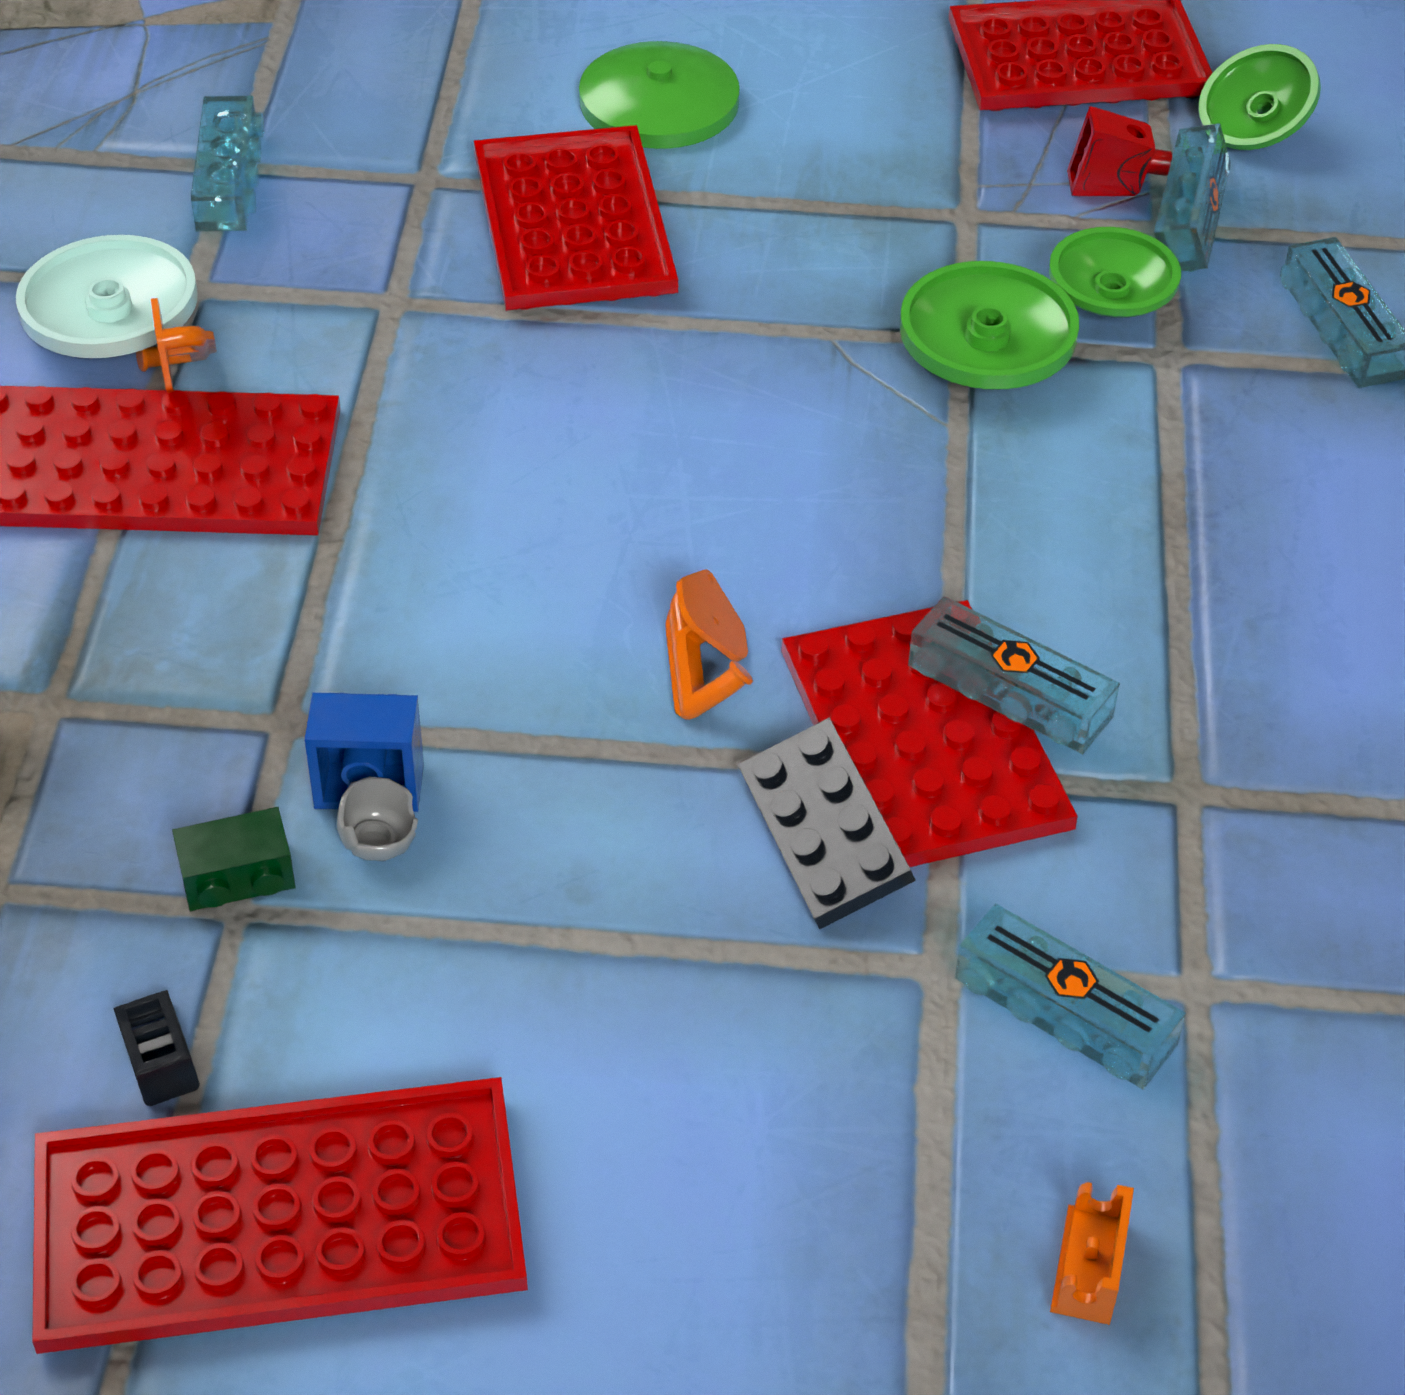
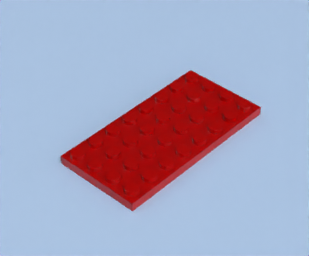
(165, 459)
(273, 1214)

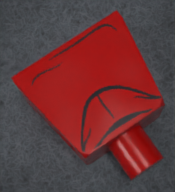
(1114, 156)

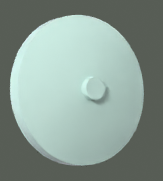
(99, 292)

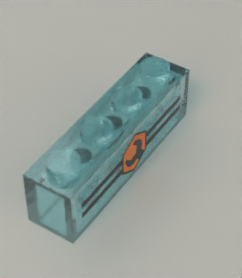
(1194, 195)
(1345, 311)
(1013, 674)
(1069, 996)

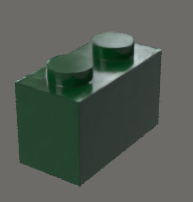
(234, 858)

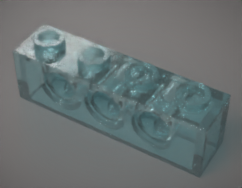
(226, 163)

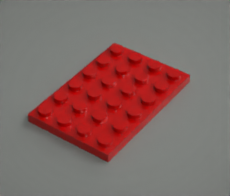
(1078, 52)
(574, 218)
(934, 761)

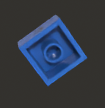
(362, 738)

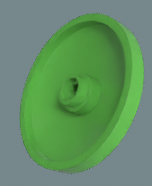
(664, 88)
(989, 325)

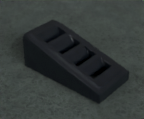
(157, 1049)

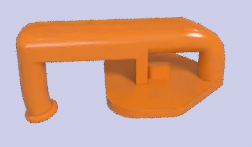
(175, 346)
(699, 615)

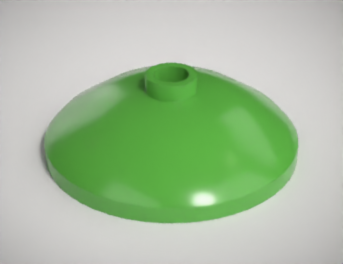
(1261, 95)
(1115, 271)

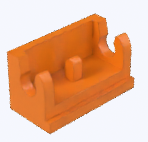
(1092, 1255)

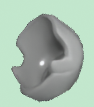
(376, 819)

